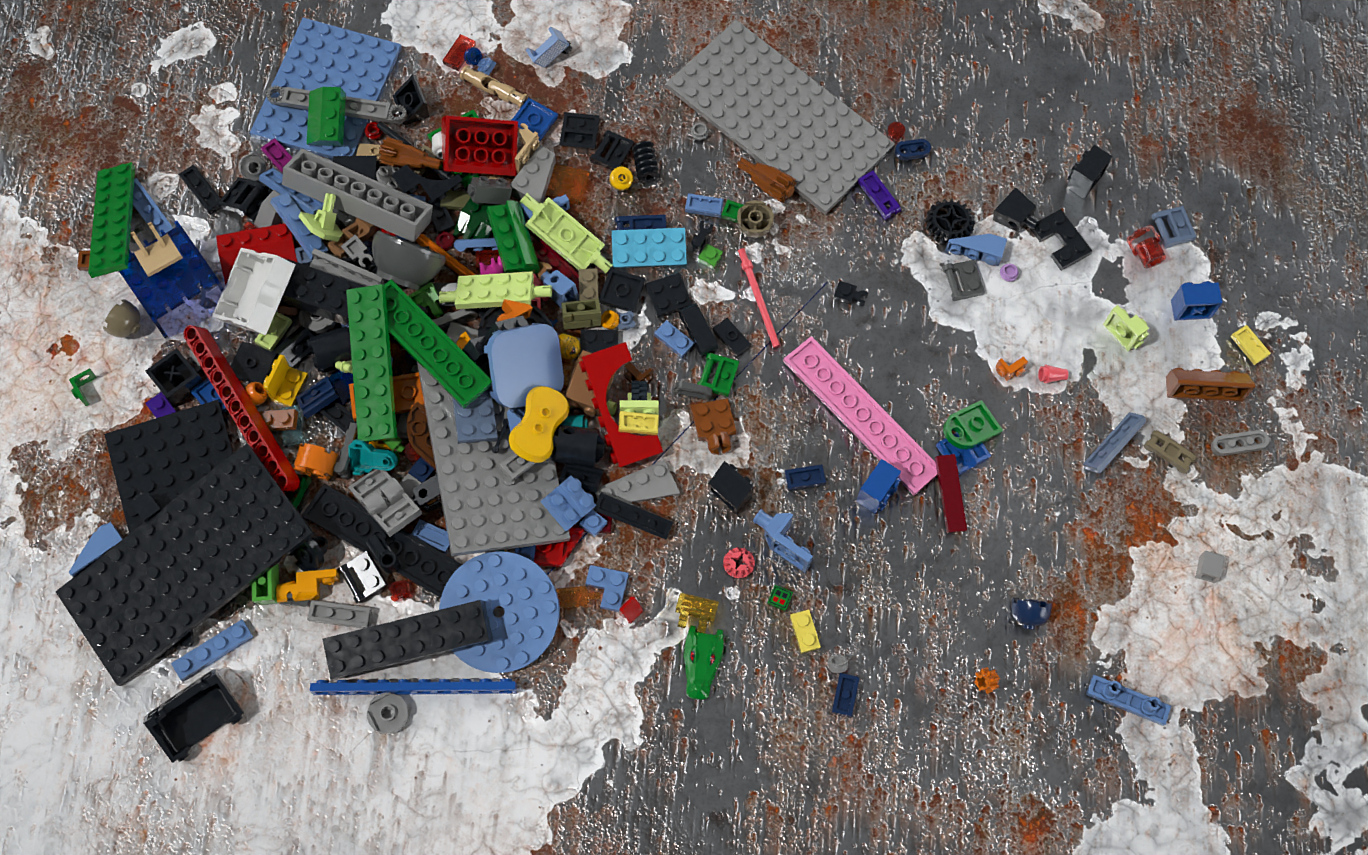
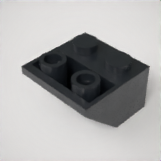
(731, 487)

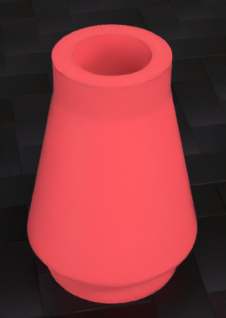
(1051, 374)

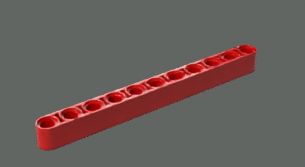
(240, 406)

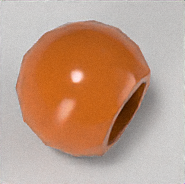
(256, 392)

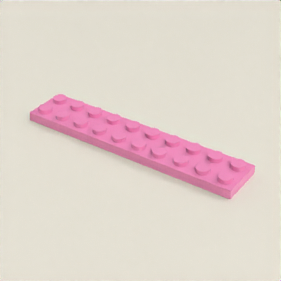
(861, 414)

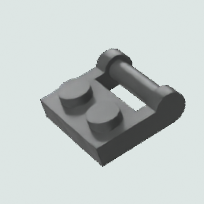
(968, 278)

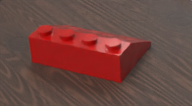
(479, 145)
(270, 239)

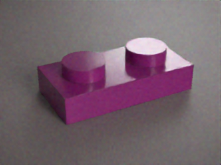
(276, 154)

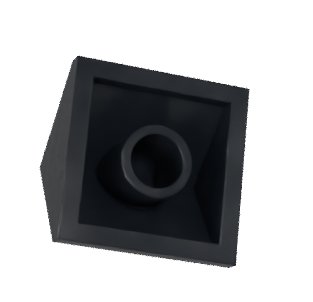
(413, 100)

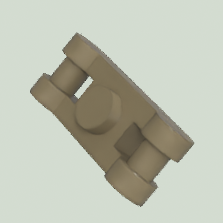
(1170, 451)

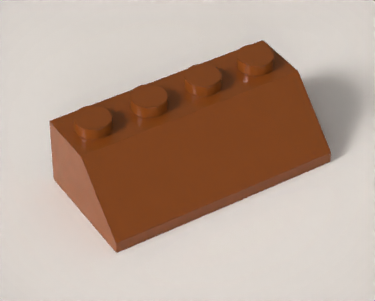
(1208, 385)

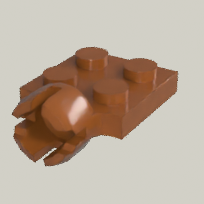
(714, 424)

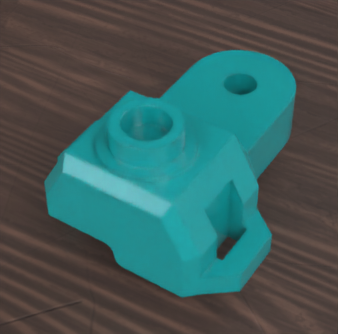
(366, 458)

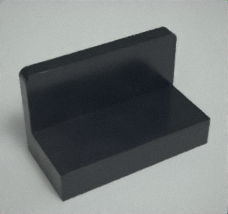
(295, 346)

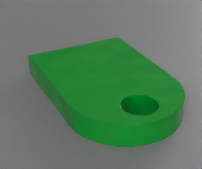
(973, 424)

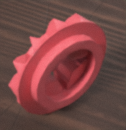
(743, 570)

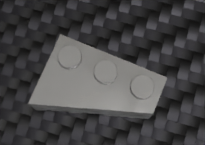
(534, 176)

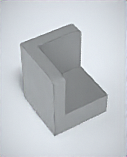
(1210, 567)

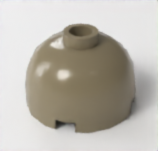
(755, 219)
(123, 320)

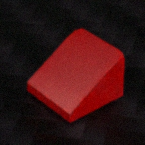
(630, 610)

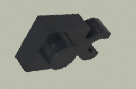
(847, 292)

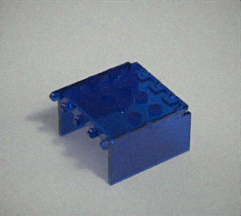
(173, 282)

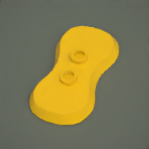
(543, 414)

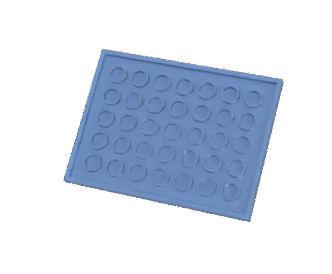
(326, 58)

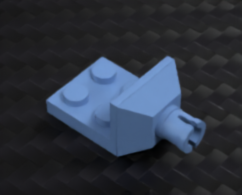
(784, 546)

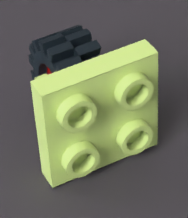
(639, 400)

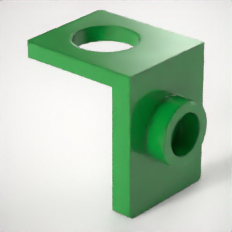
(77, 383)

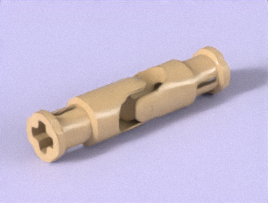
(503, 91)

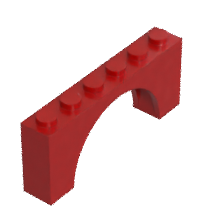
(599, 369)

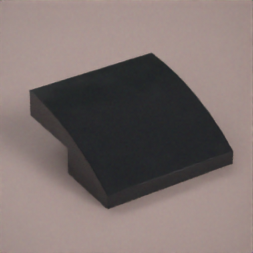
(579, 130)

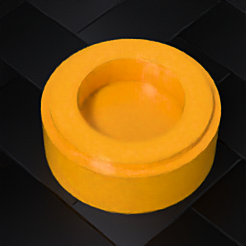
(610, 319)

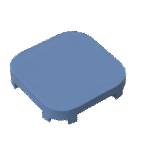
(523, 360)

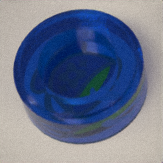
(472, 56)

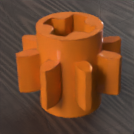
(987, 680)

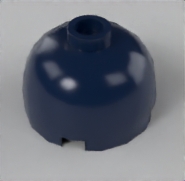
(1030, 612)

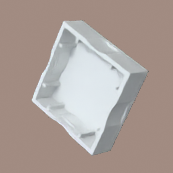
(253, 290)

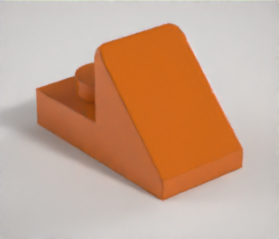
(514, 309)

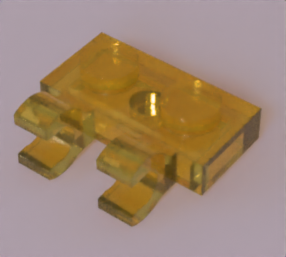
(697, 607)

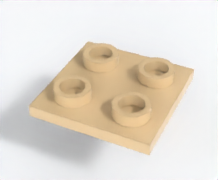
(530, 143)
(157, 255)

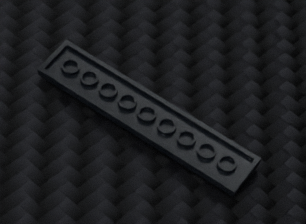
(355, 525)

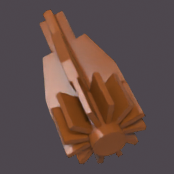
(396, 153)
(769, 179)

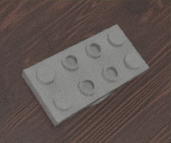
(385, 500)

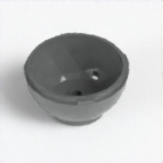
(405, 261)

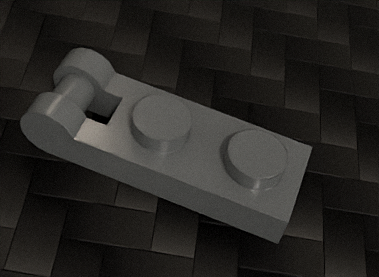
(343, 467)

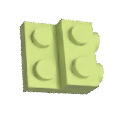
(1126, 330)

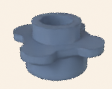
(629, 323)

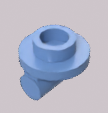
(486, 65)

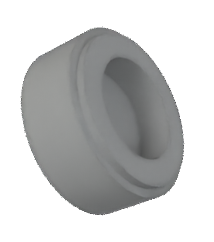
(837, 663)

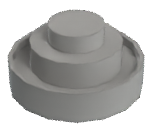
(251, 166)

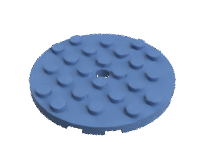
(528, 604)

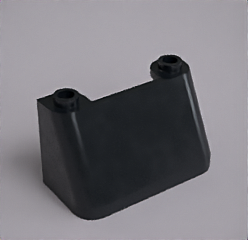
(192, 715)

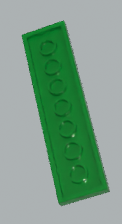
(112, 220)
(433, 348)
(371, 363)

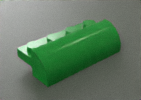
(513, 238)

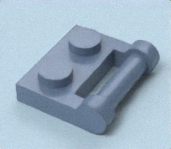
(1179, 225)

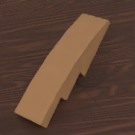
(360, 228)

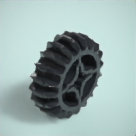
(959, 217)

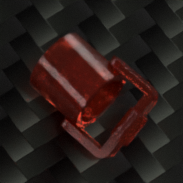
(1148, 250)

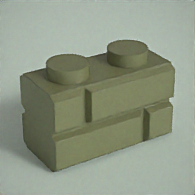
(581, 314)

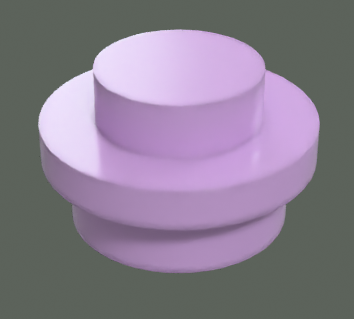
(1009, 272)

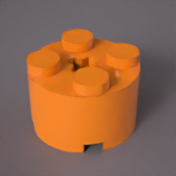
(315, 461)

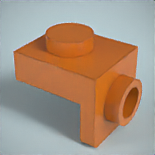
(1008, 372)

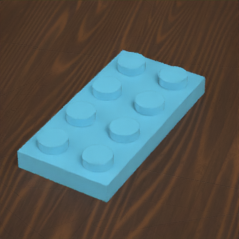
(649, 247)

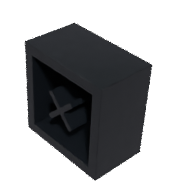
(1088, 171)
(174, 376)

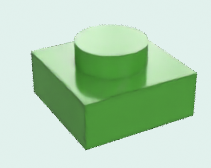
(710, 256)

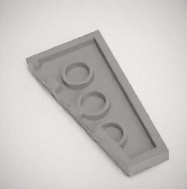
(642, 485)

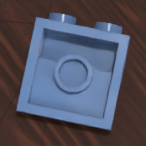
(568, 503)

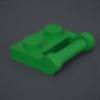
(724, 374)

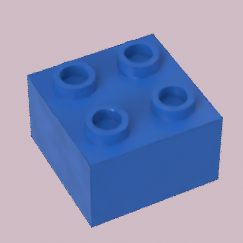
(1196, 301)
(879, 487)

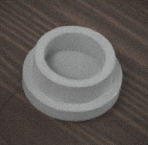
(699, 131)

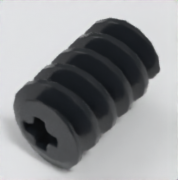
(645, 161)

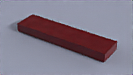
(951, 493)

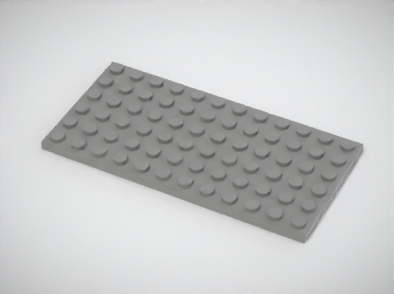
(780, 115)
(477, 498)

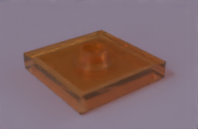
(569, 182)

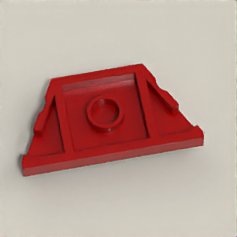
(557, 553)

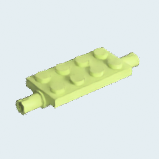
(565, 234)
(492, 289)

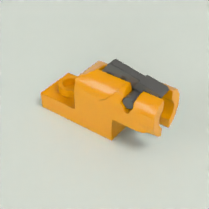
(306, 587)

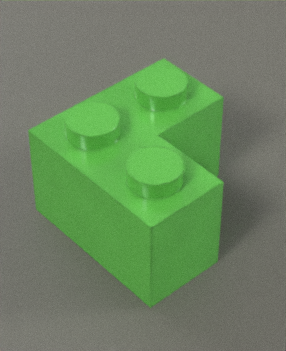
(265, 587)

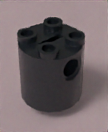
(330, 348)
(578, 446)

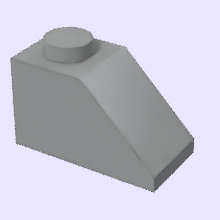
(267, 214)

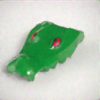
(702, 659)

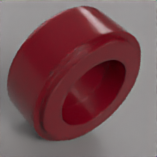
(445, 241)

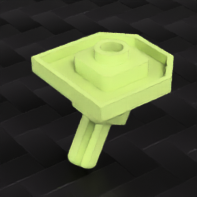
(323, 222)

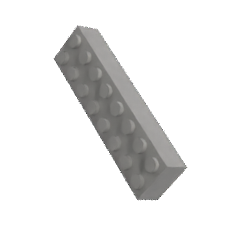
(357, 195)

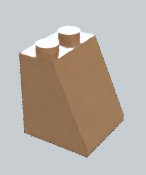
(577, 392)

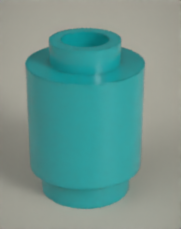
(576, 420)

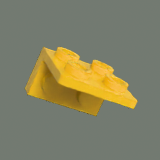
(284, 382)

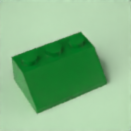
(326, 116)

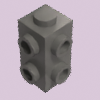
(489, 191)

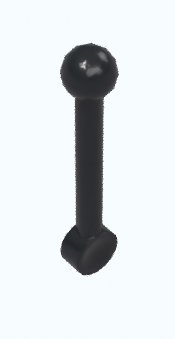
(495, 449)

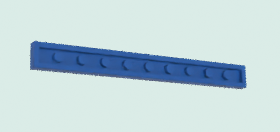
(422, 687)

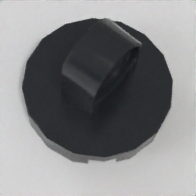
(310, 555)

